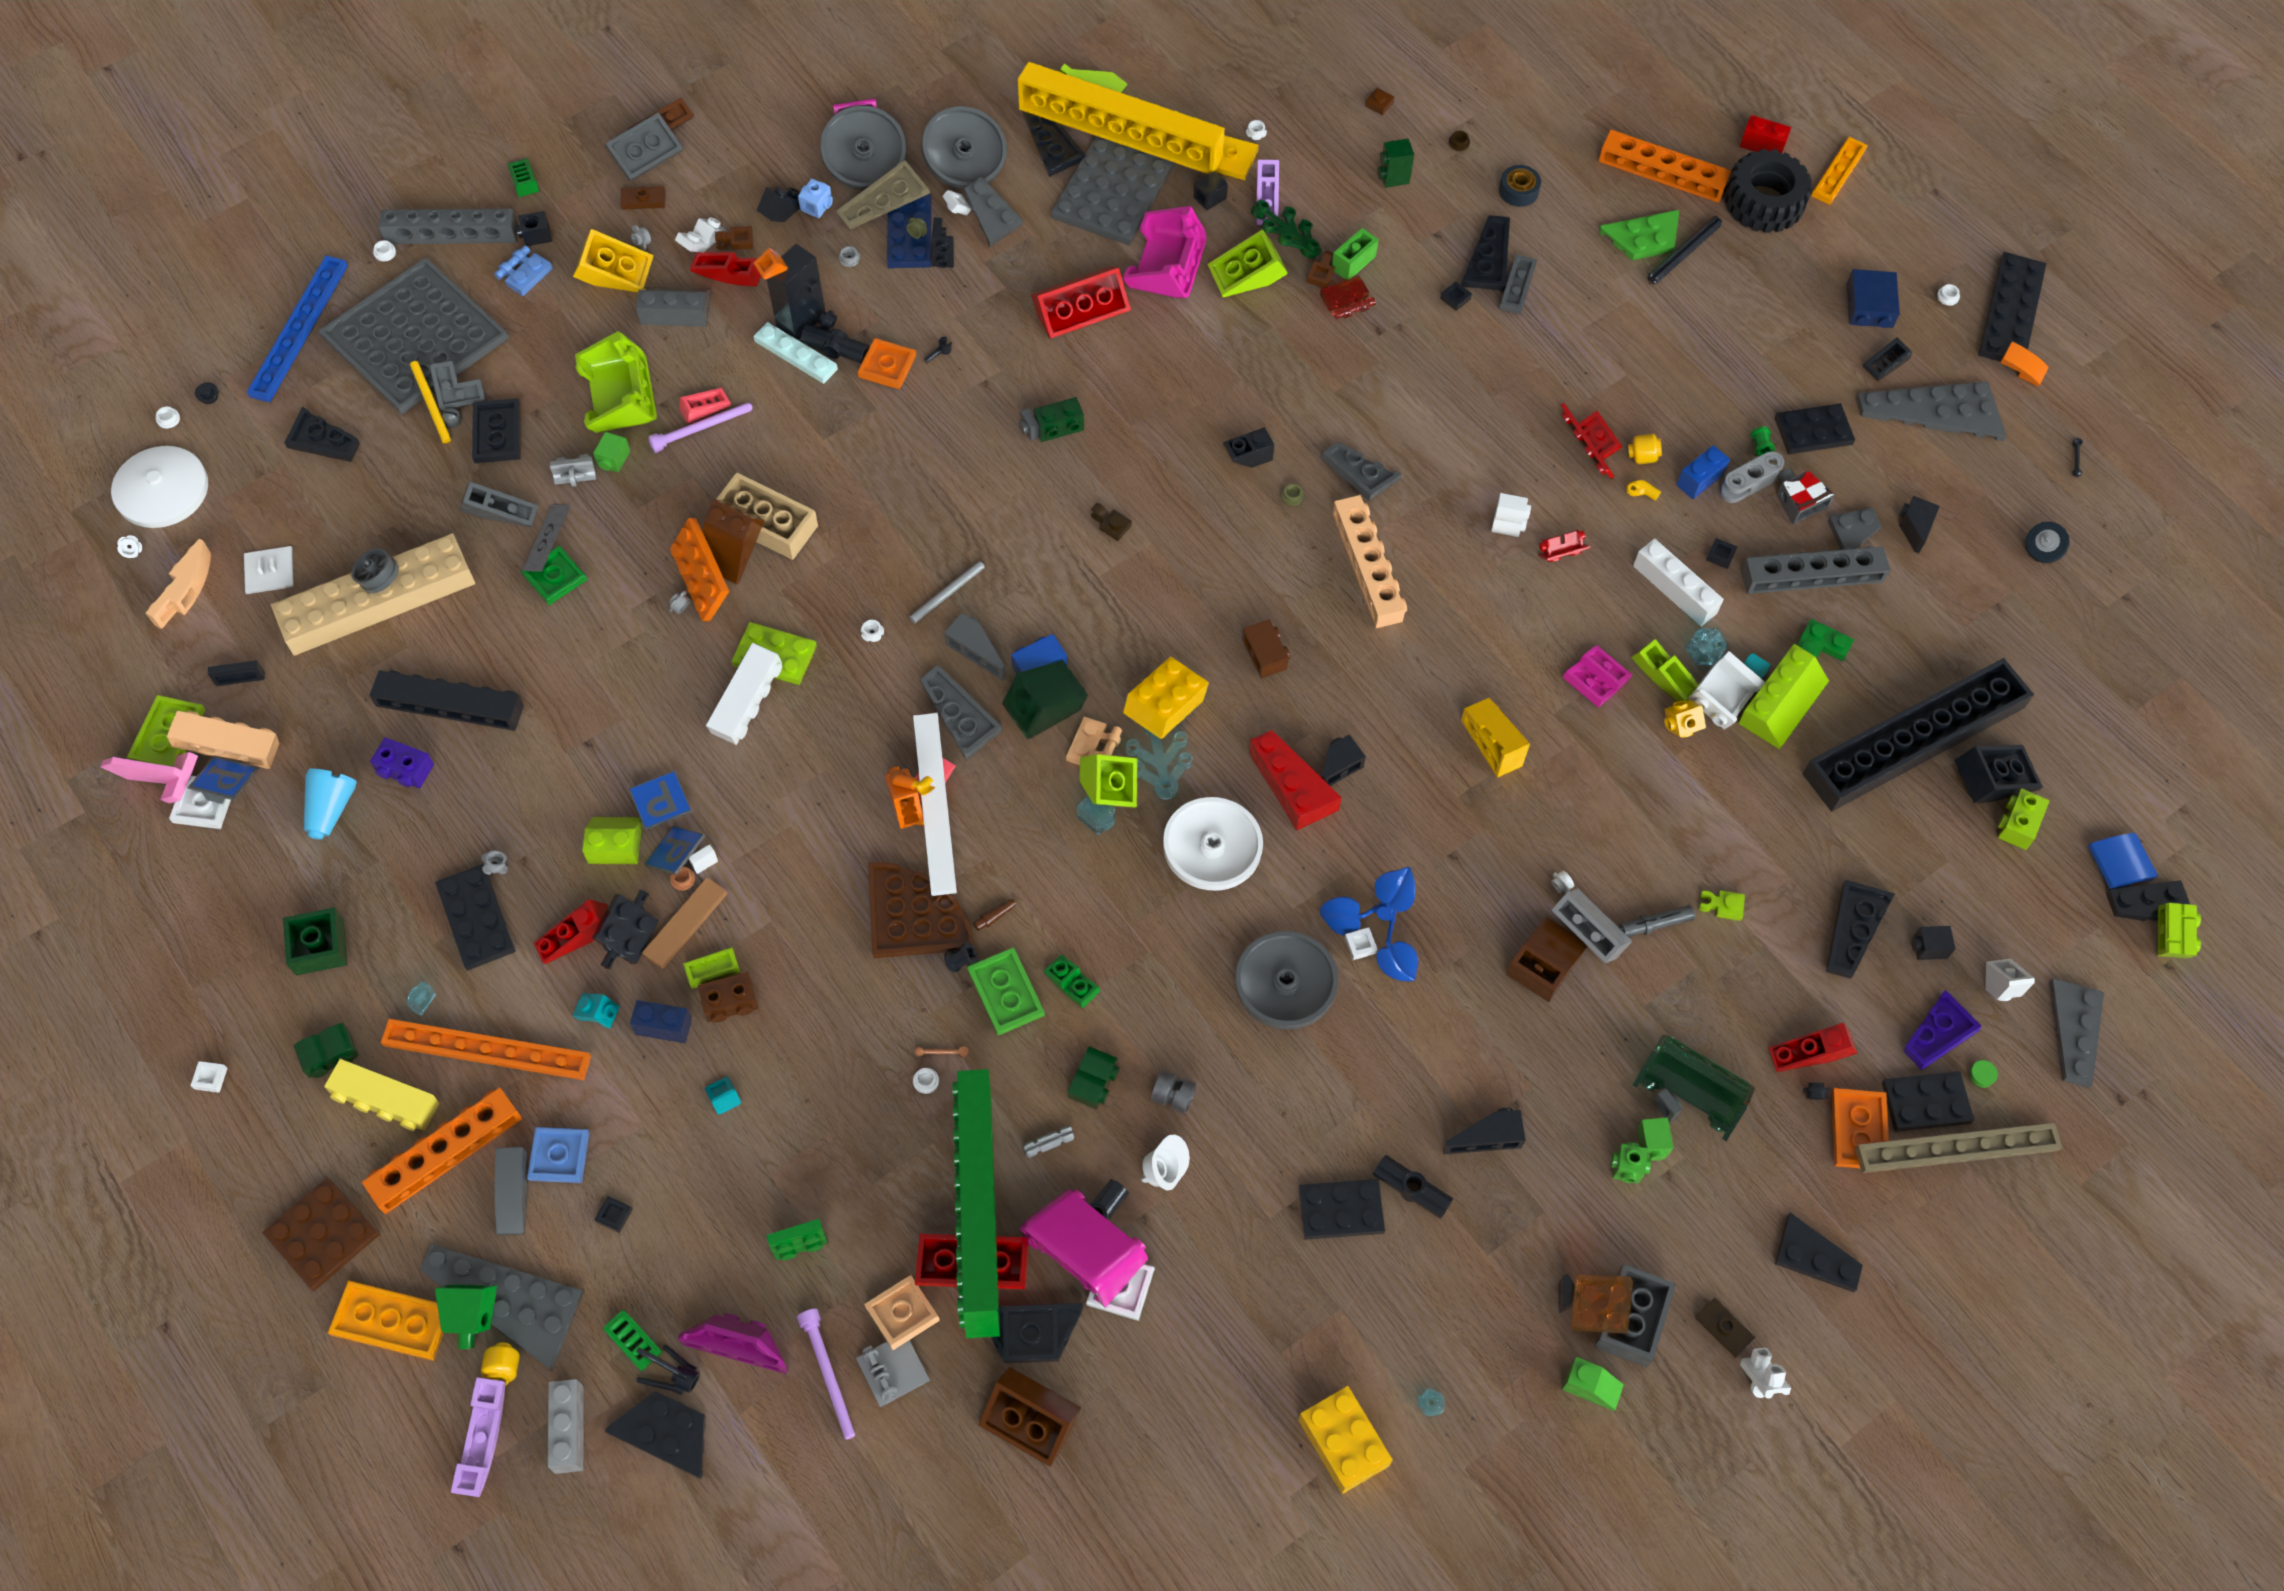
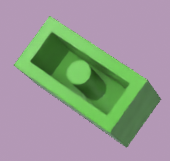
(1355, 254)

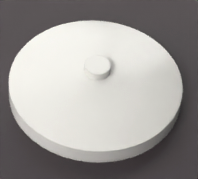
(159, 486)
(1212, 843)

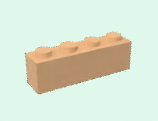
(223, 739)

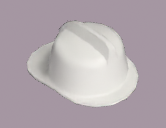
(1166, 1163)

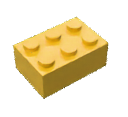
(1165, 697)
(1345, 1439)

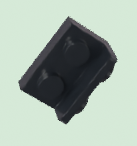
(942, 245)

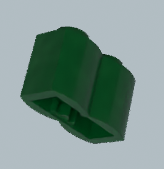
(324, 1050)
(1093, 1078)

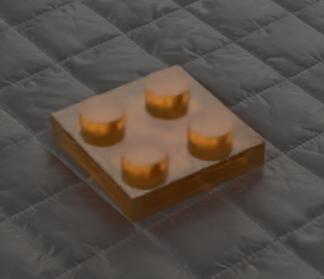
(1602, 1303)

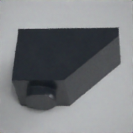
(1917, 521)
(1342, 760)

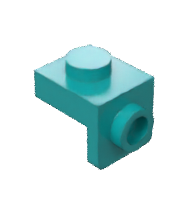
(596, 1009)

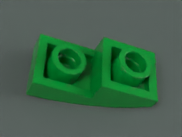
(1071, 981)

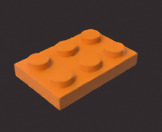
(1857, 1120)

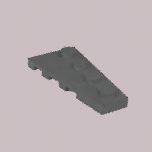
(961, 714)
(2078, 1027)

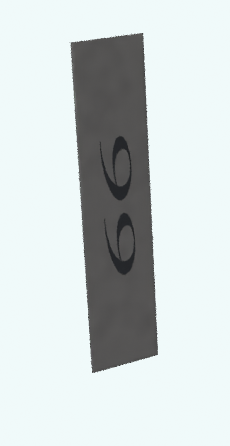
(546, 538)

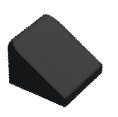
(1566, 1293)

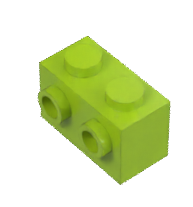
(2023, 818)

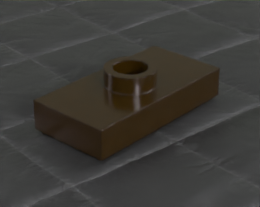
(1725, 1327)

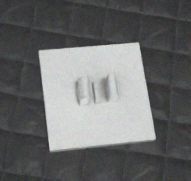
(268, 570)

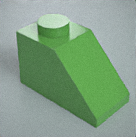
(1593, 1384)

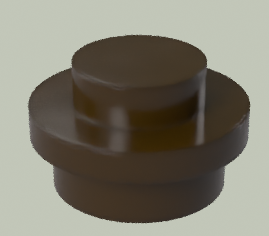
(1459, 141)

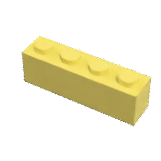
(381, 1095)

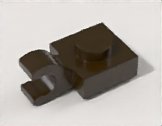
(1112, 524)

